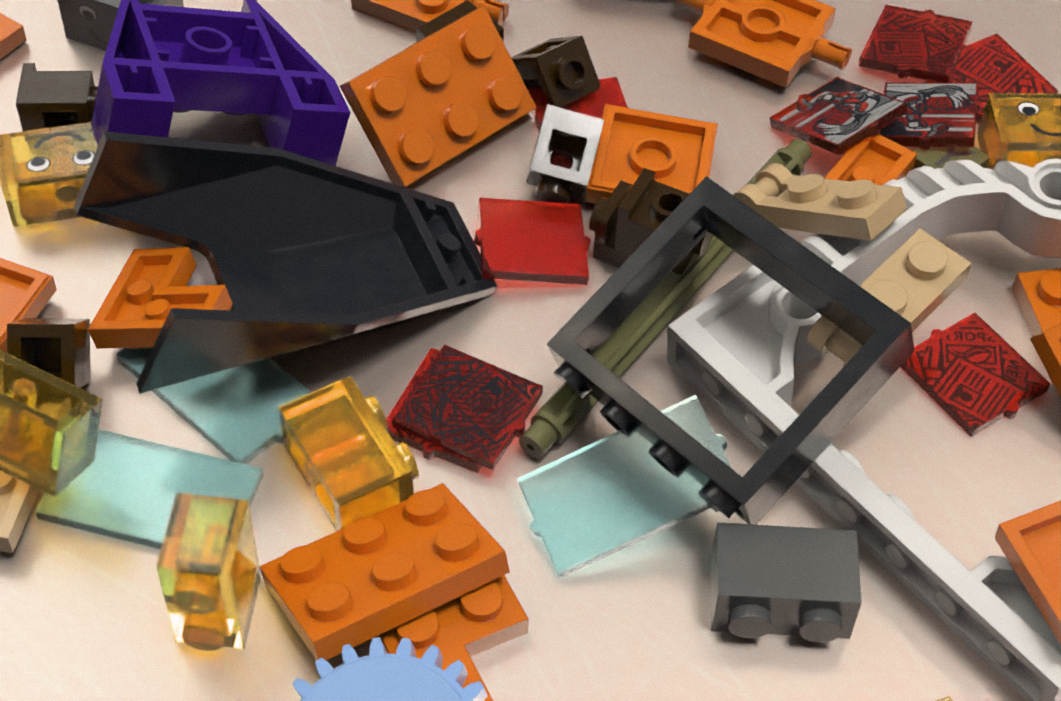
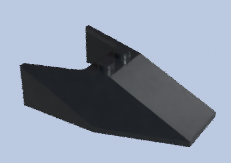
(291, 239)

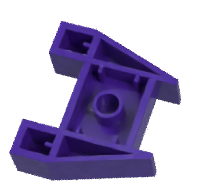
(217, 62)

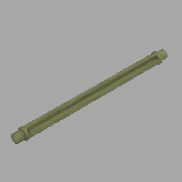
(638, 330)

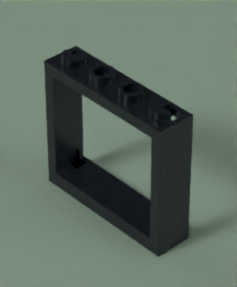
(712, 209)

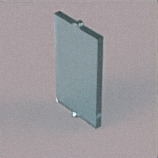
(229, 407)
(134, 487)
(615, 492)

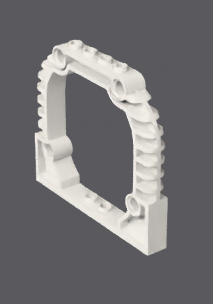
(742, 359)

